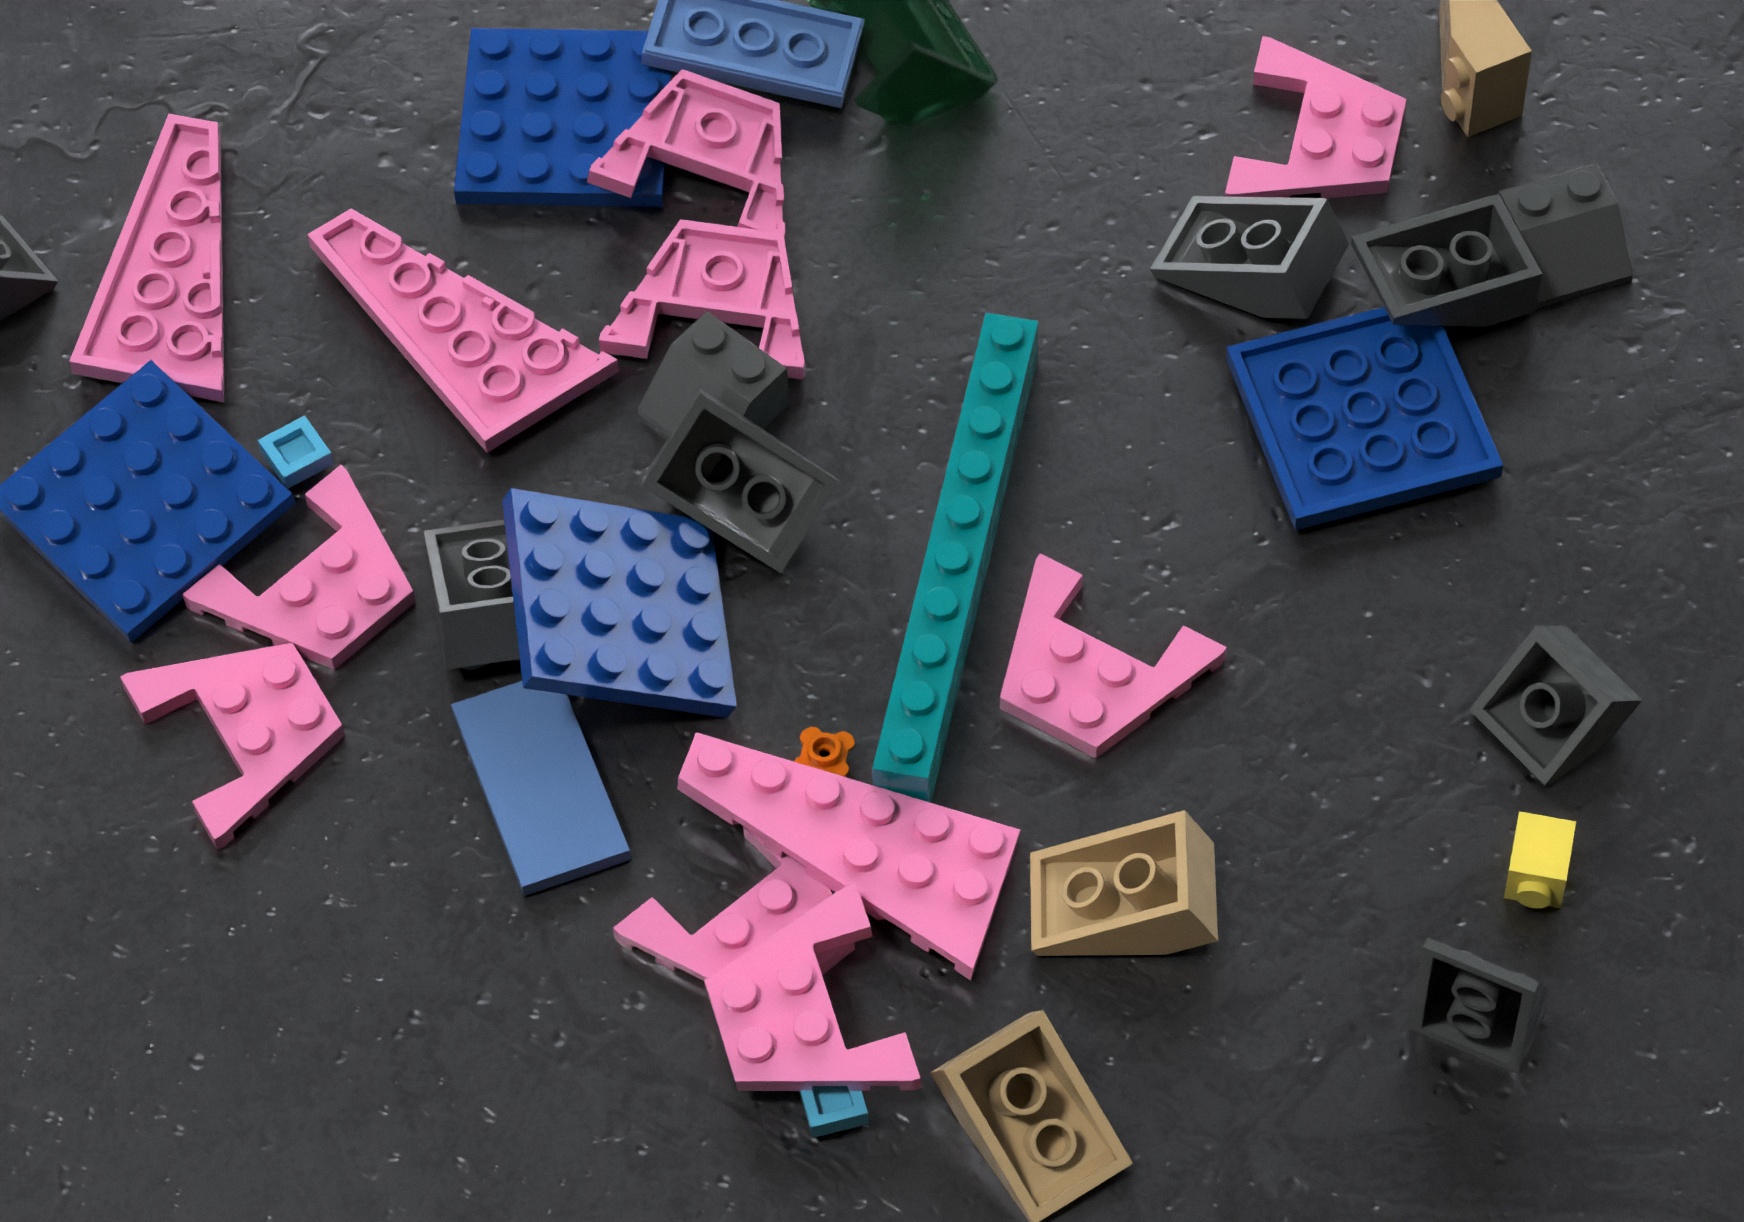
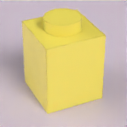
(1539, 860)

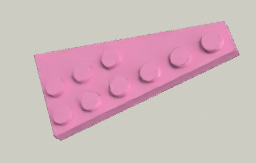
(165, 272)
(463, 338)
(911, 859)

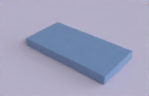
(757, 45)
(540, 785)

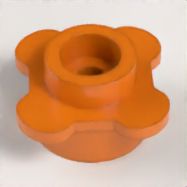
(836, 744)

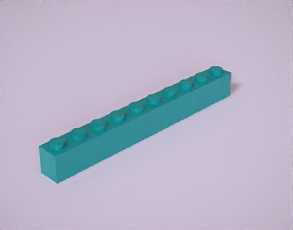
(957, 558)

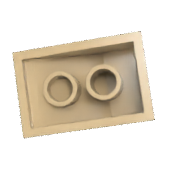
(1481, 64)
(1126, 891)
(1032, 1116)

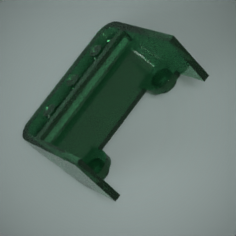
(921, 58)

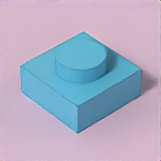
(295, 452)
(833, 1109)

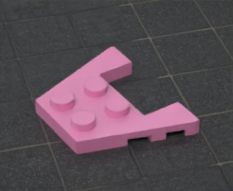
(709, 133)
(1342, 134)
(720, 270)
(331, 597)
(1082, 685)
(262, 711)
(741, 926)
(780, 1016)

